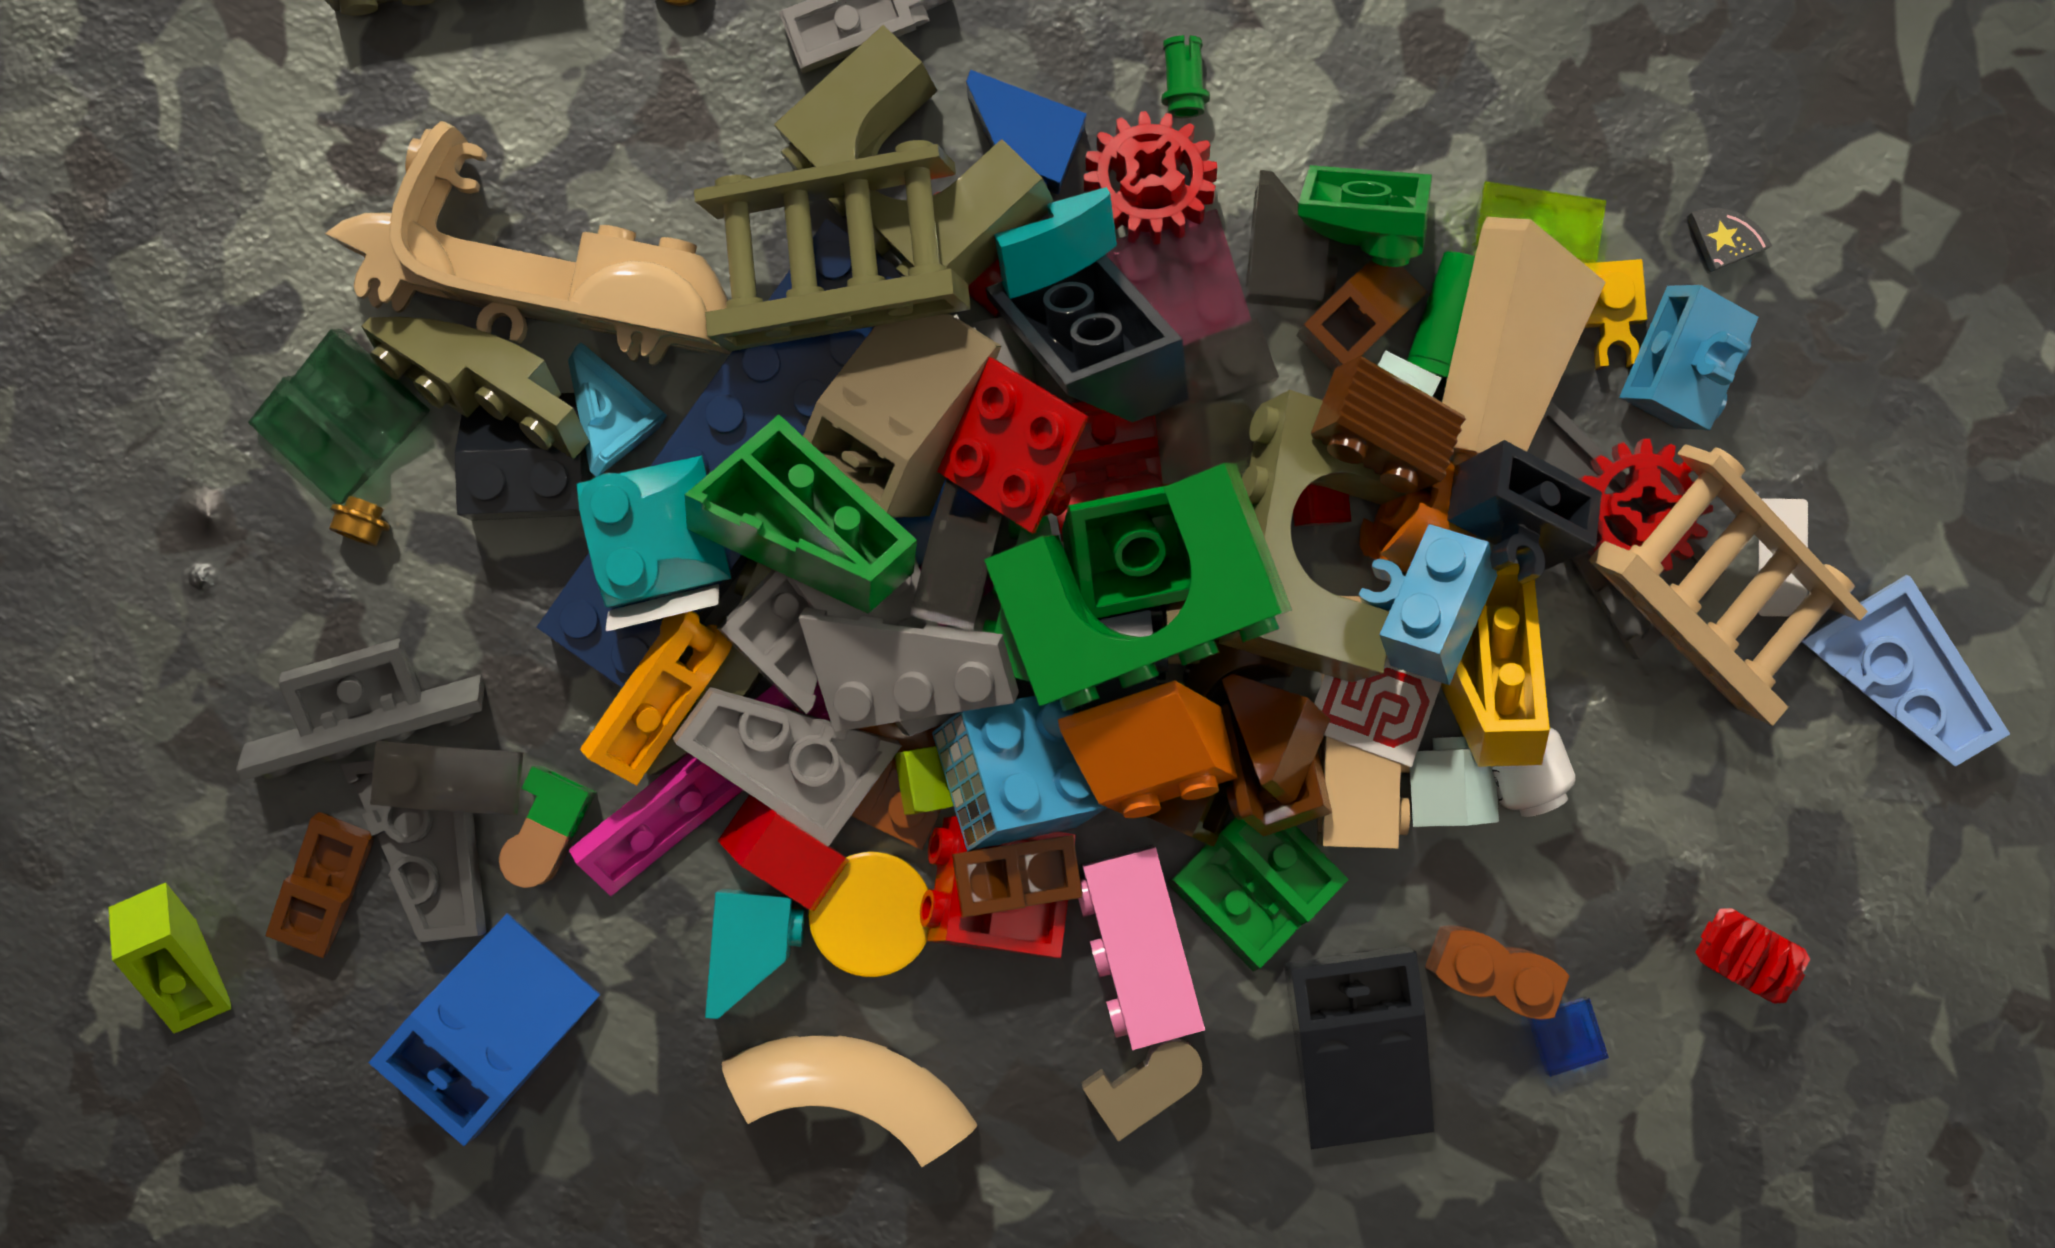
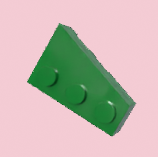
(802, 518)

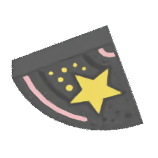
(1726, 236)

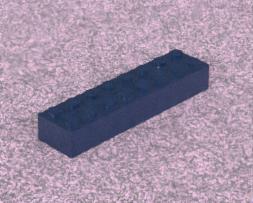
(734, 406)

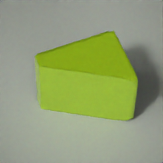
(922, 781)

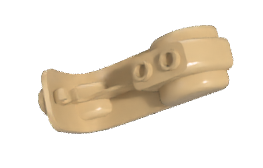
(615, 287)

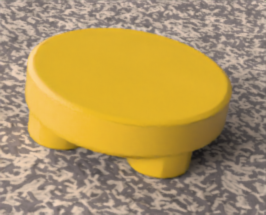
(871, 916)

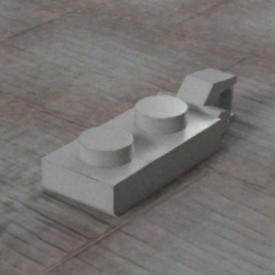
(835, 28)

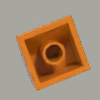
(1151, 748)

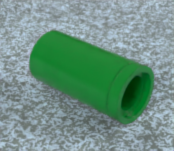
(1442, 316)

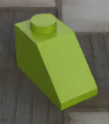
(166, 958)

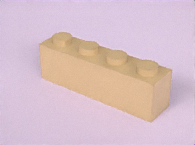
(1362, 796)

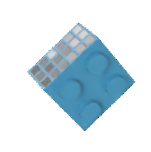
(1012, 773)

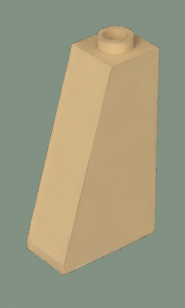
(1515, 333)

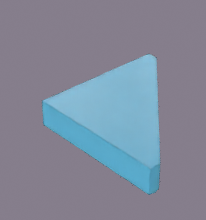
(609, 410)

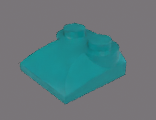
(641, 533)

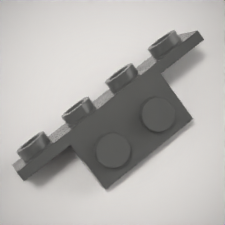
(355, 703)

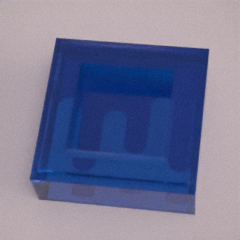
(1569, 1038)

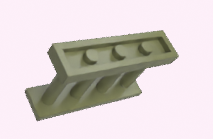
(868, 297)

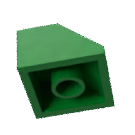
(1126, 552)

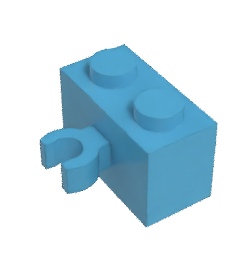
(1689, 357)
(1434, 603)

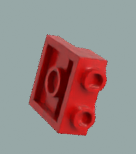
(1027, 930)

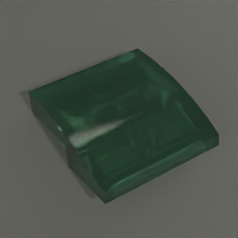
(338, 416)

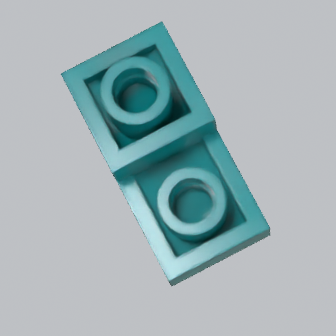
(1058, 247)

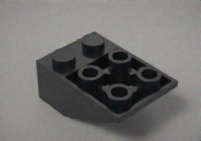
(1361, 1046)

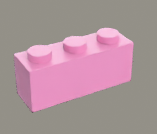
(1140, 948)

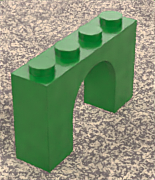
(1229, 592)

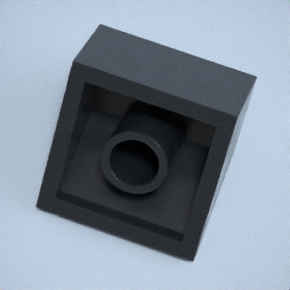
(510, 476)

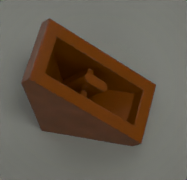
(1279, 732)

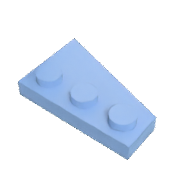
(1911, 671)

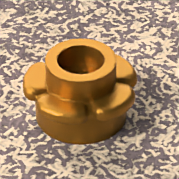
(358, 521)

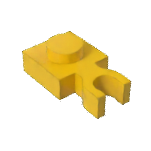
(1617, 307)

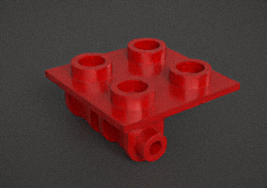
(1014, 446)

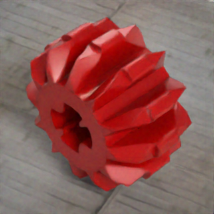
(1752, 956)

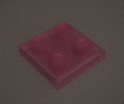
(1187, 277)

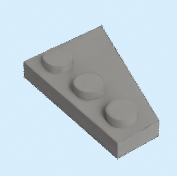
(902, 673)
(787, 758)

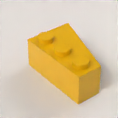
(1501, 679)

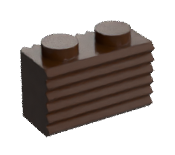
(1387, 426)

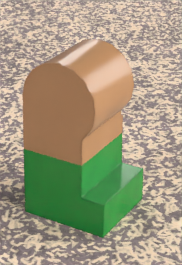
(548, 830)

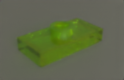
(1567, 218)

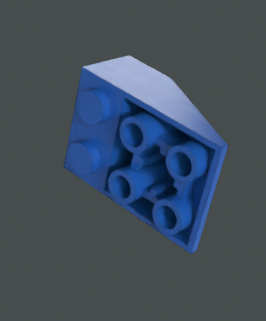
(484, 1030)

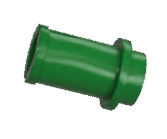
(1184, 77)

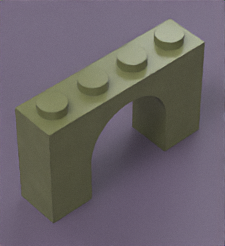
(854, 115)
(1322, 629)

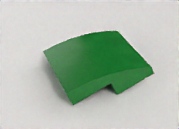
(1257, 887)

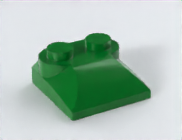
(1369, 209)

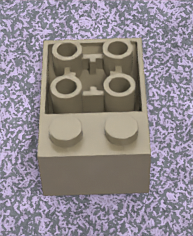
(899, 407)

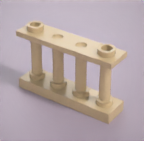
(1675, 607)

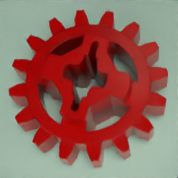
(1146, 154)
(1643, 481)

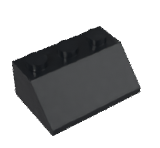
(1101, 341)

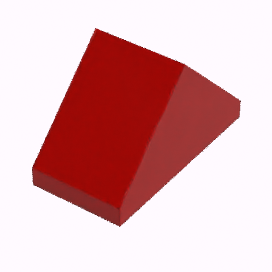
(782, 853)

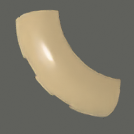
(854, 1078)

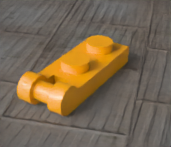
(656, 697)

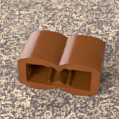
(1486, 968)

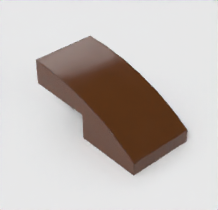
(1016, 876)
(321, 885)

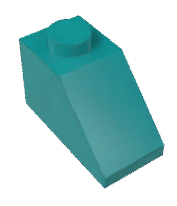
(748, 943)

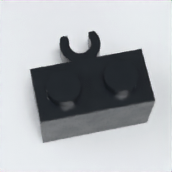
(1524, 509)

